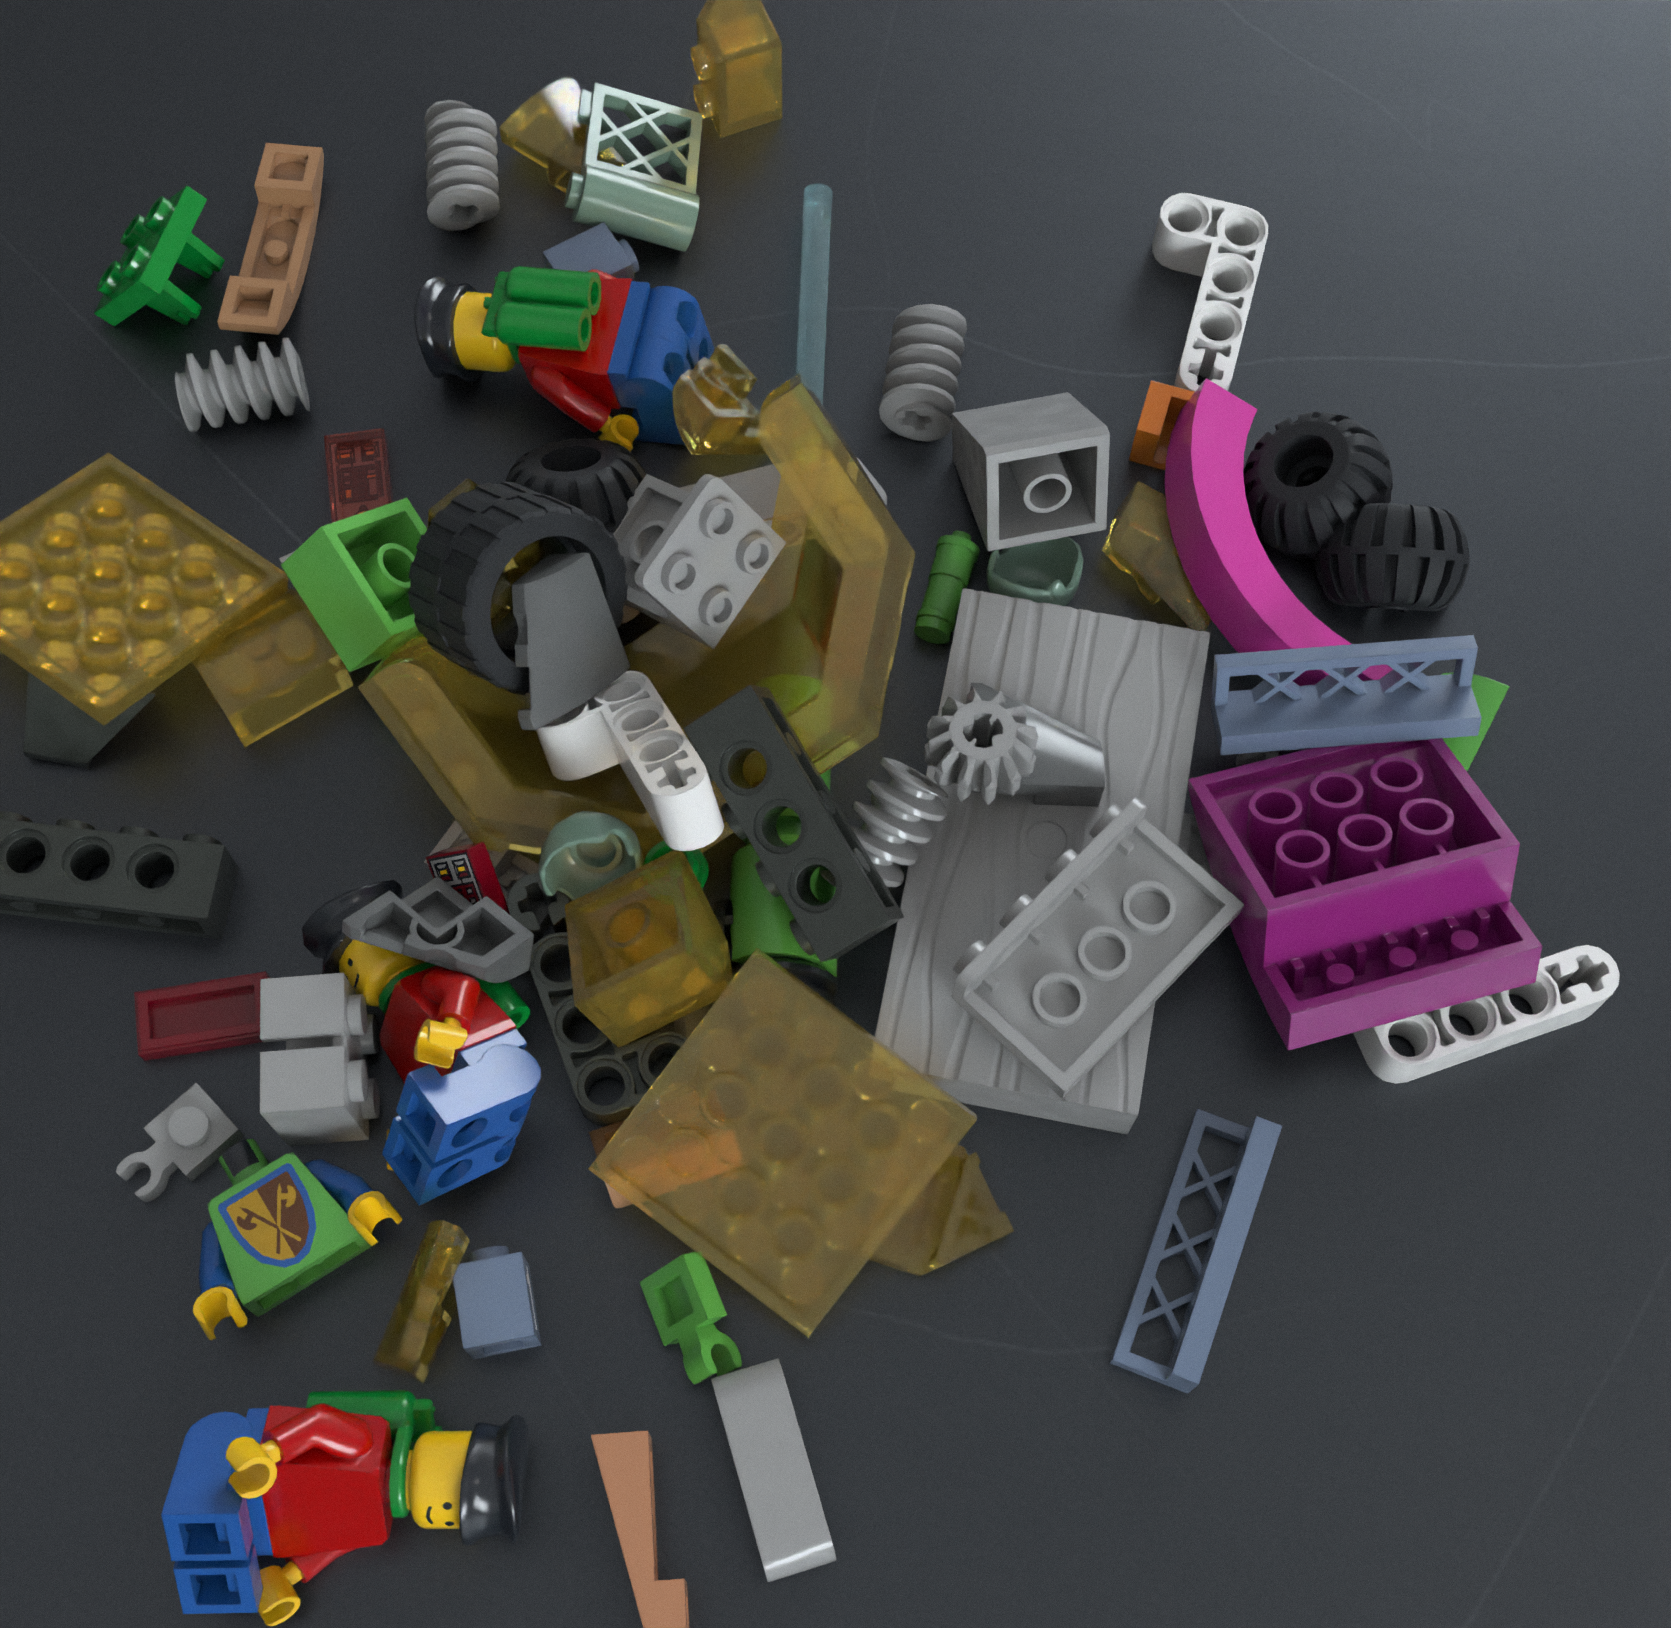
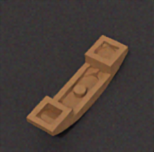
(278, 243)

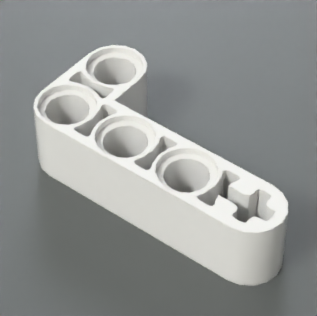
(1226, 249)
(636, 729)
(1494, 1017)

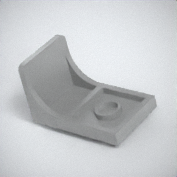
(693, 555)

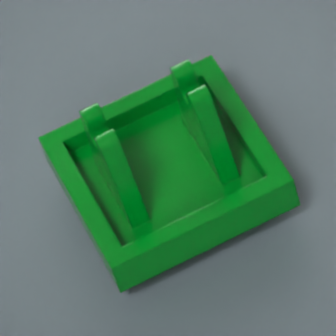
(150, 256)

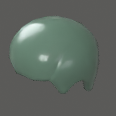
(1037, 571)
(587, 854)

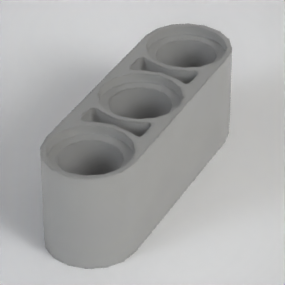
(773, 1470)

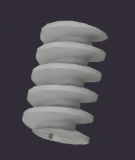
(460, 166)
(923, 372)
(241, 385)
(897, 820)

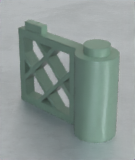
(634, 196)

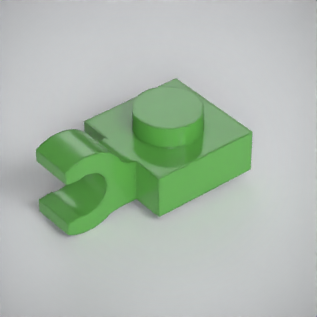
(685, 1311)

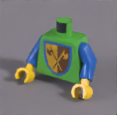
(279, 1231)

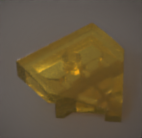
(945, 1220)

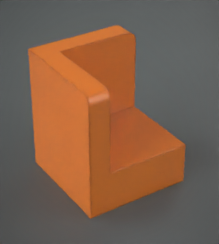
(1156, 423)

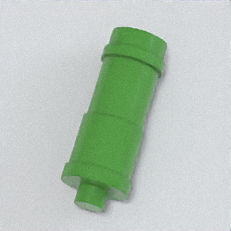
(947, 578)

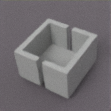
(321, 1081)

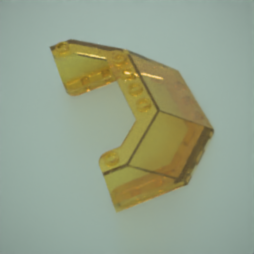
(811, 632)

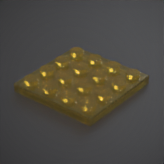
(120, 587)
(783, 1142)

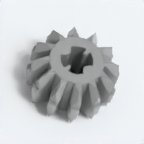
(974, 768)

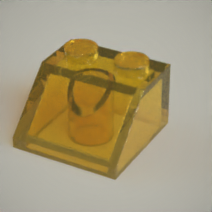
(737, 65)
(272, 669)
(646, 950)

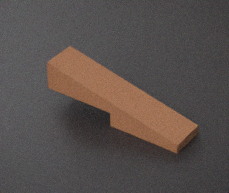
(629, 1484)

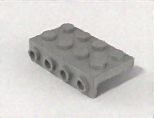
(1092, 947)

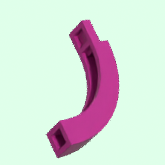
(1219, 539)

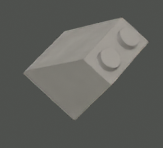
(1033, 469)

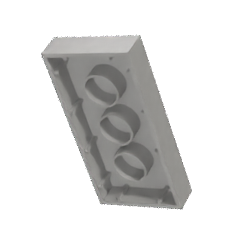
(1137, 695)

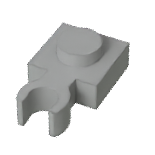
(186, 1137)

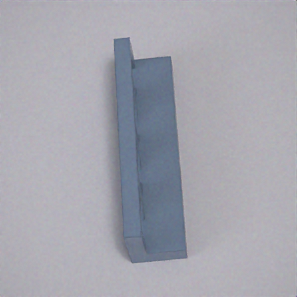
(1341, 705)
(1221, 1256)

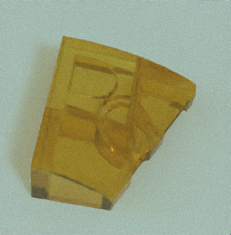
(549, 133)
(714, 408)
(1144, 548)
(418, 1317)

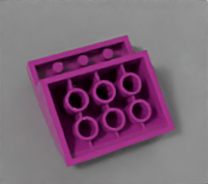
(1365, 884)

